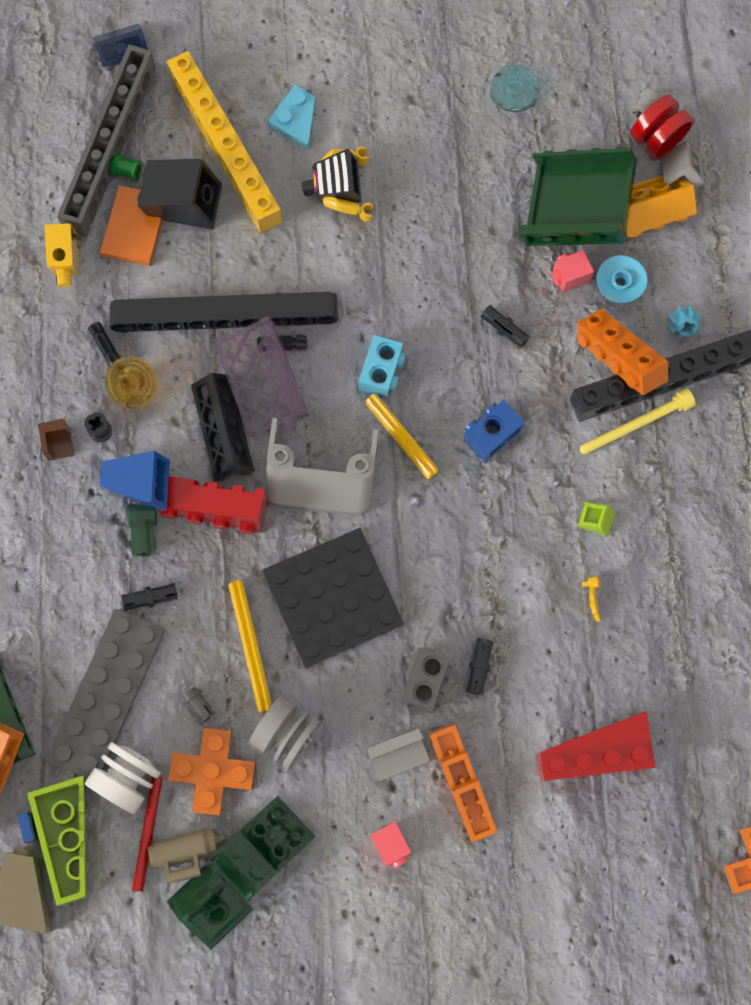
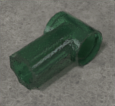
(142, 522)

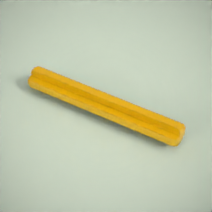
(401, 436)

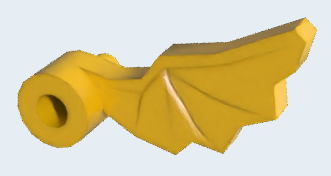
(593, 583)

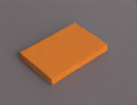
(130, 232)

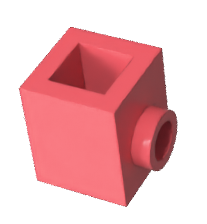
(572, 271)

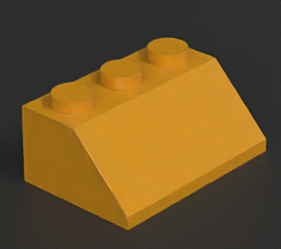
(658, 204)

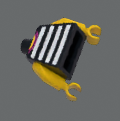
(338, 182)

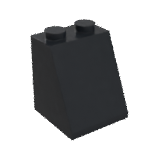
(180, 192)

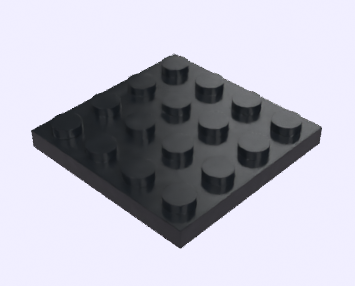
(333, 597)

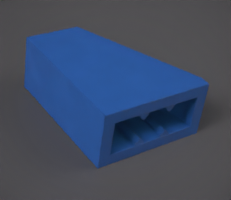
(138, 478)

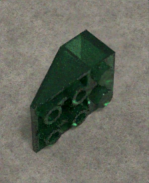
(262, 848)

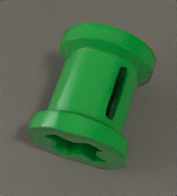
(126, 167)

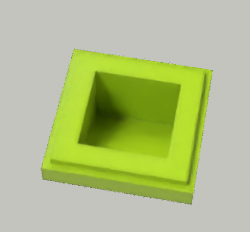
(597, 518)

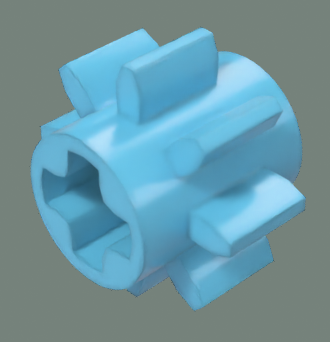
(684, 322)

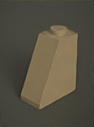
(23, 892)

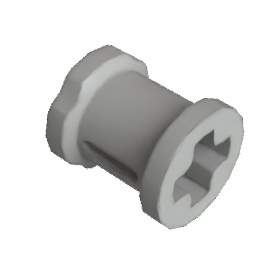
(647, 98)

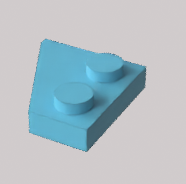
(295, 116)

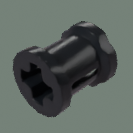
(95, 420)

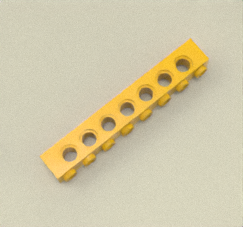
(224, 142)

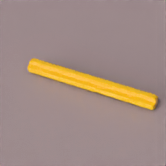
(250, 646)

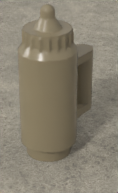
(182, 850)

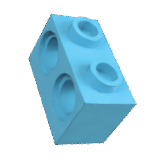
(376, 365)

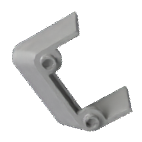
(315, 488)

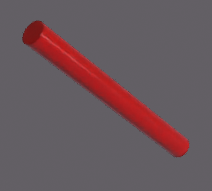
(147, 834)

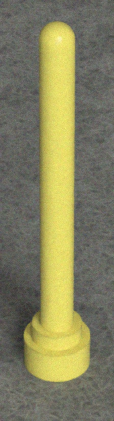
(682, 401)

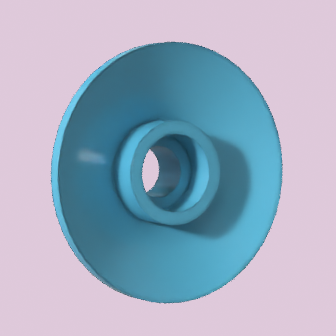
(623, 269)

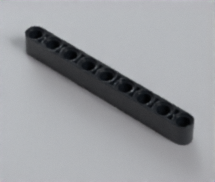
(222, 311)

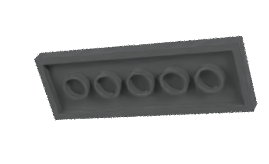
(106, 693)

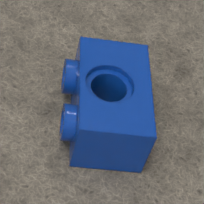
(487, 444)

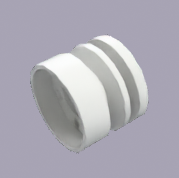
(122, 778)

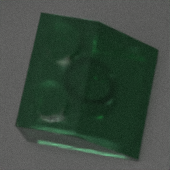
(209, 906)

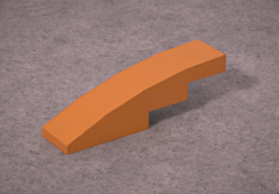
(462, 782)

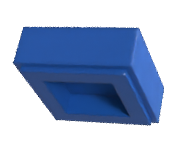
(28, 827)

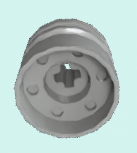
(285, 732)

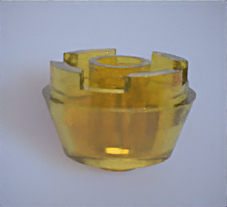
(130, 382)

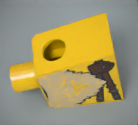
(62, 252)

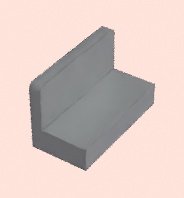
(683, 161)
(398, 755)

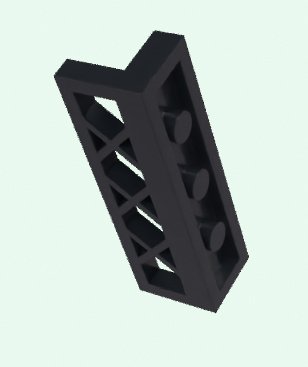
(226, 423)

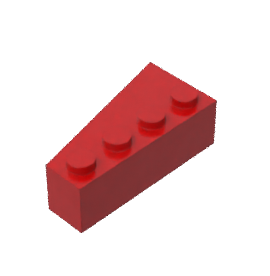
(216, 505)
(609, 750)

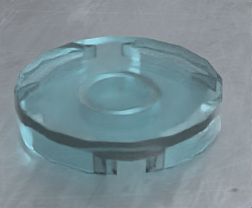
(514, 88)

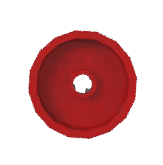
(662, 127)

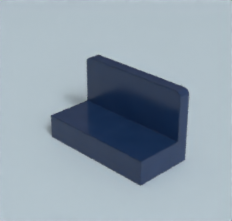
(113, 45)

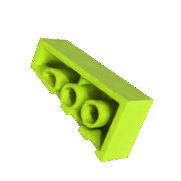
(61, 829)

